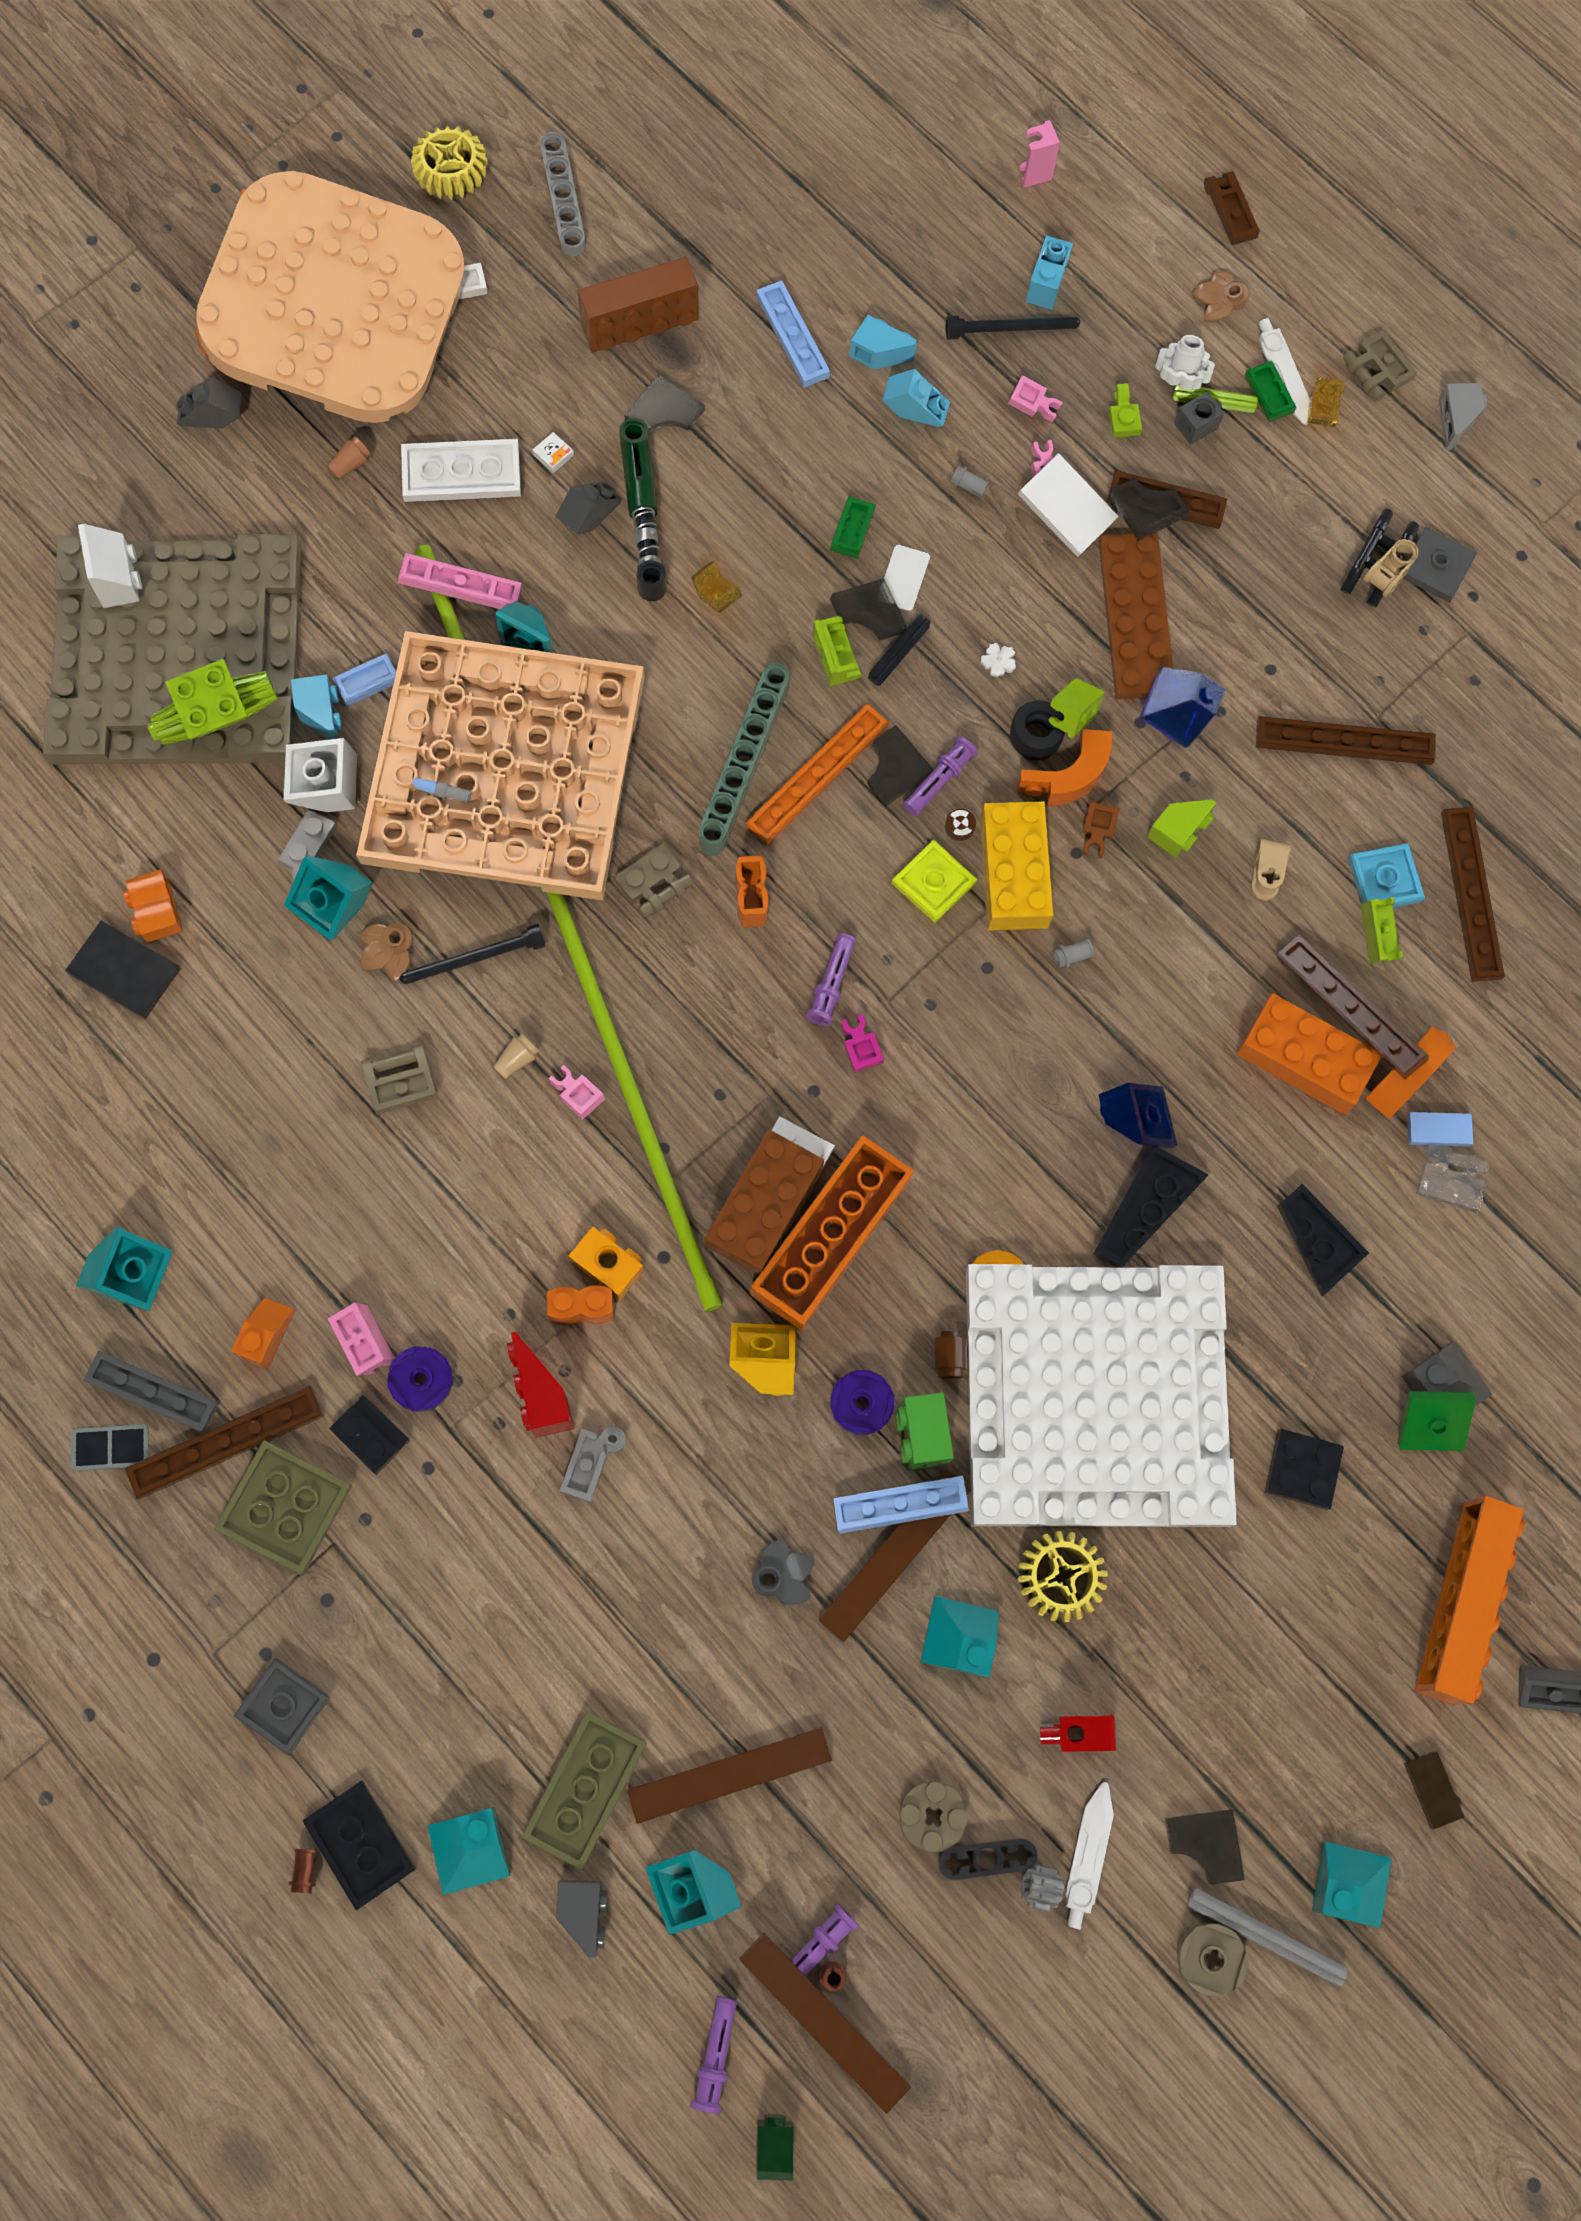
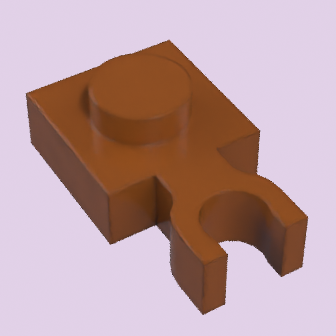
(1100, 824)

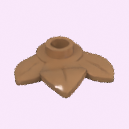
(1219, 296)
(383, 952)

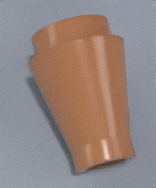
(349, 457)

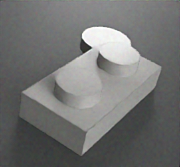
(307, 840)
(589, 1460)

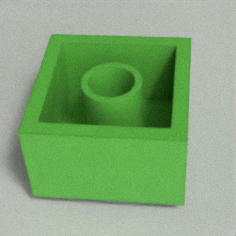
(924, 1431)

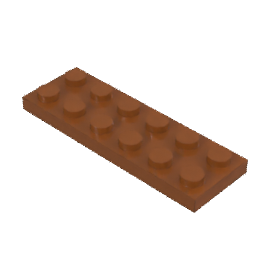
(1134, 612)

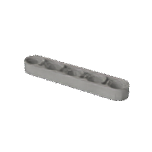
(562, 205)

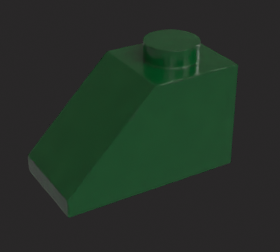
(774, 2148)

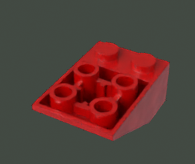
(545, 1399)

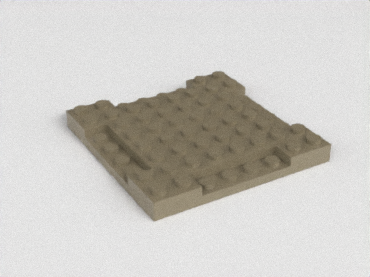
(192, 610)

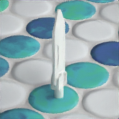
(1277, 351)
(1089, 1855)

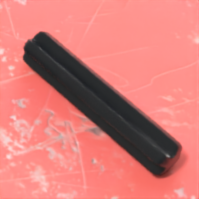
(899, 649)

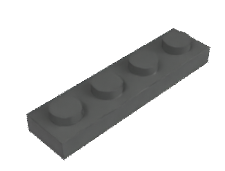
(151, 1392)

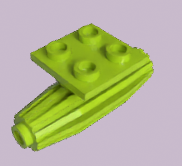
(209, 701)

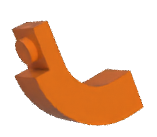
(1077, 780)
(1395, 1090)

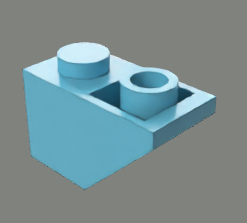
(1049, 272)
(881, 345)
(915, 399)
(315, 703)

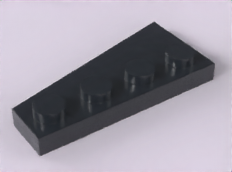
(1150, 1200)

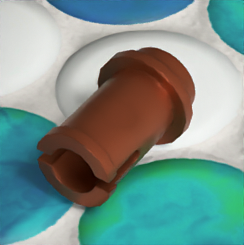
(303, 1871)
(826, 1970)

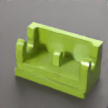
(835, 651)
(1078, 704)
(1380, 930)

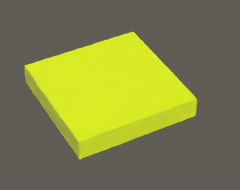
(934, 881)

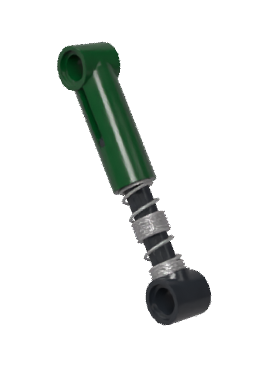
(642, 507)

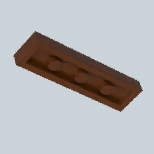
(1203, 507)

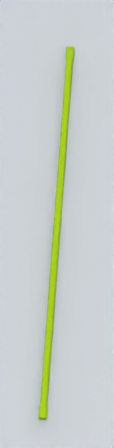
(703, 1282)

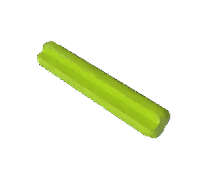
(1227, 399)

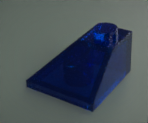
(1181, 704)
(1139, 1114)

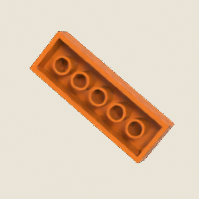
(831, 1233)
(1470, 1601)

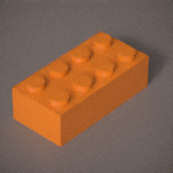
(1309, 1054)

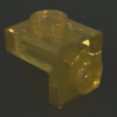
(1325, 402)
(714, 588)

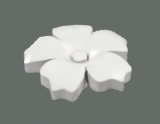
(998, 660)

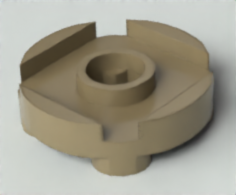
(953, 1816)
(1193, 1967)

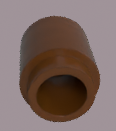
(950, 1355)

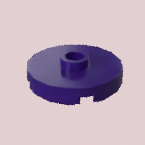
(413, 1363)
(864, 1385)

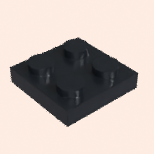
(1304, 1469)

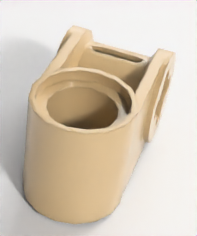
(1389, 569)
(1270, 865)

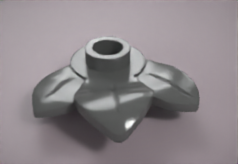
(788, 1572)

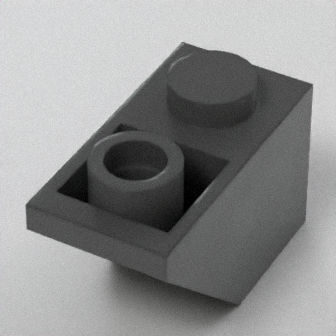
(209, 405)
(587, 506)
(579, 1913)

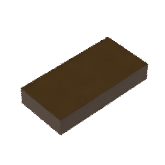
(1434, 1790)

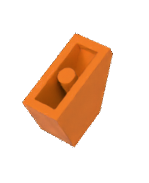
(263, 1333)

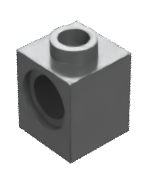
(1192, 425)

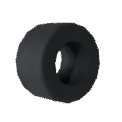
(1029, 745)

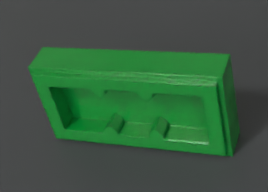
(1271, 391)
(853, 527)

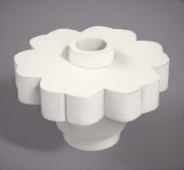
(1185, 363)

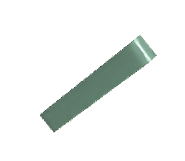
(744, 771)

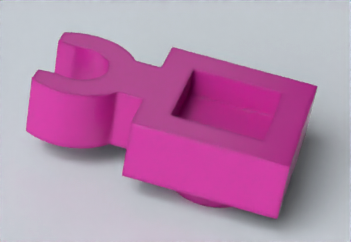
(861, 1048)

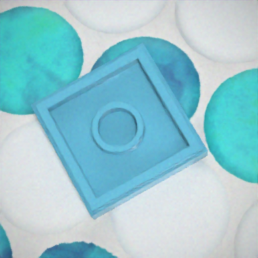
(1387, 874)

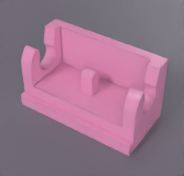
(1041, 155)
(361, 1339)

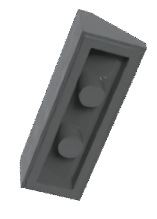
(1549, 1689)

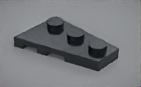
(1320, 1238)

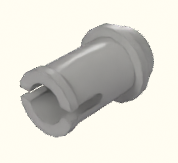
(969, 481)
(1072, 953)

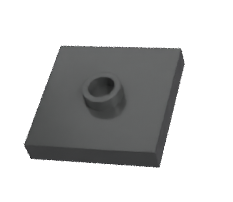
(1439, 564)
(282, 1706)

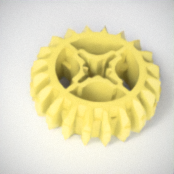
(447, 152)
(1068, 1591)

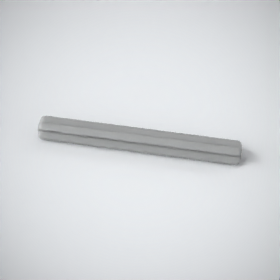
(1267, 1937)

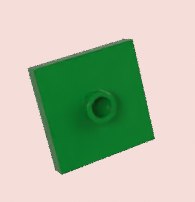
(1436, 1420)

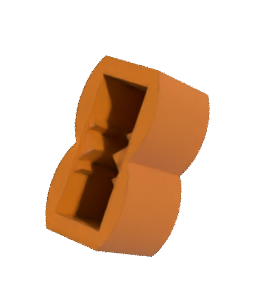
(751, 891)
(152, 906)
(589, 1304)

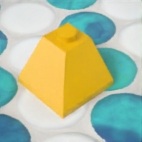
(764, 1356)

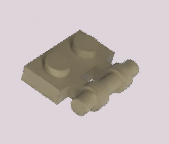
(1386, 361)
(649, 873)

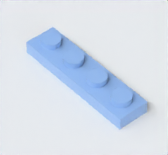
(792, 334)
(901, 1504)

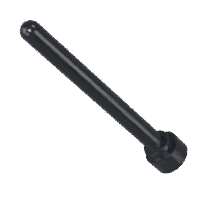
(958, 326)
(530, 939)

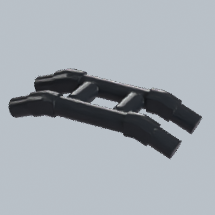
(1365, 560)

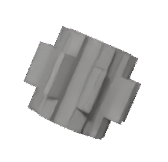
(1042, 1888)

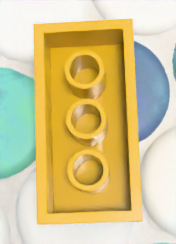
(1016, 866)

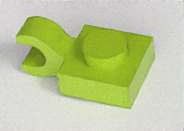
(1124, 417)

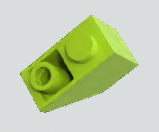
(1179, 823)

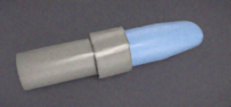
(442, 790)

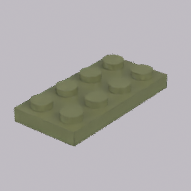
(584, 1790)

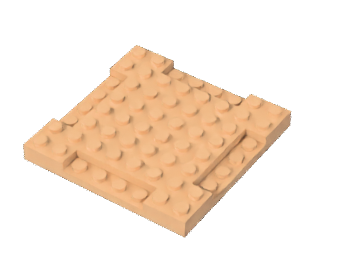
(532, 741)

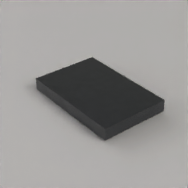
(123, 969)
(359, 1845)

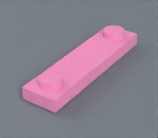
(458, 582)

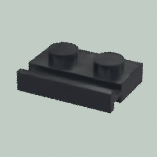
(369, 1434)

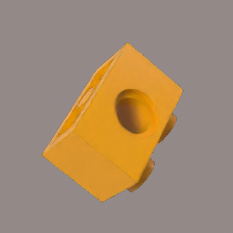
(593, 1247)

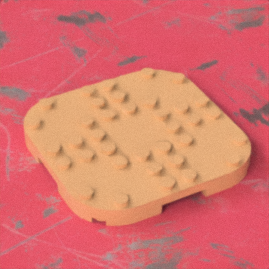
(330, 296)

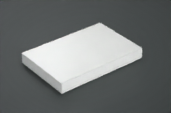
(1068, 505)

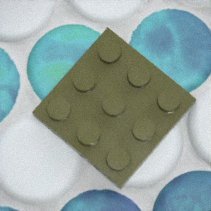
(283, 1507)

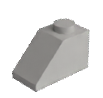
(1460, 410)

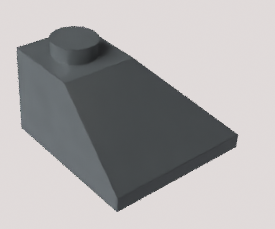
(1447, 1372)

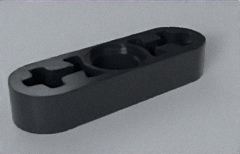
(1011, 1847)

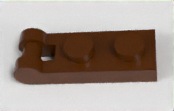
(1232, 208)

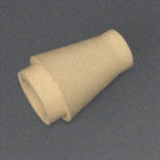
(515, 1056)

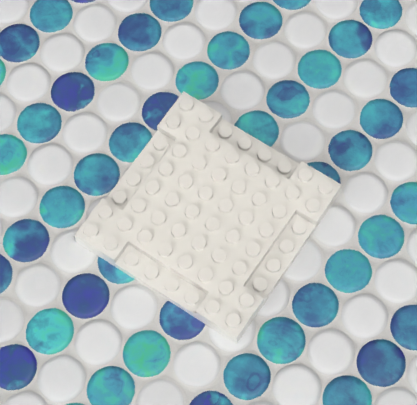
(1098, 1397)

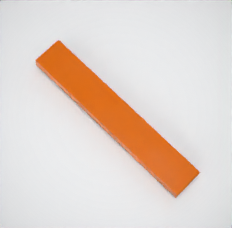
(816, 774)

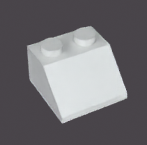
(110, 565)
(321, 775)

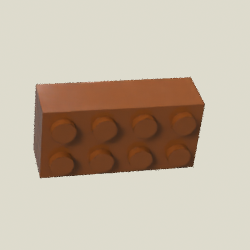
(638, 304)
(764, 1202)

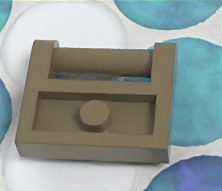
(401, 1088)

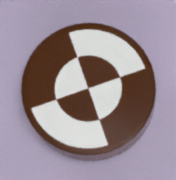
(960, 824)

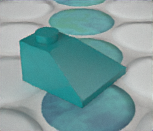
(523, 627)
(327, 894)
(125, 1269)
(961, 1637)
(468, 1850)
(1351, 1884)
(691, 1891)

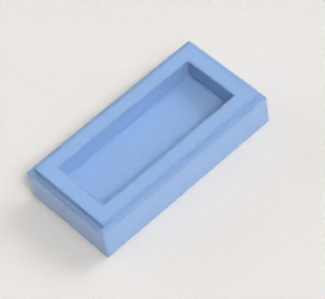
(365, 679)
(1439, 1129)

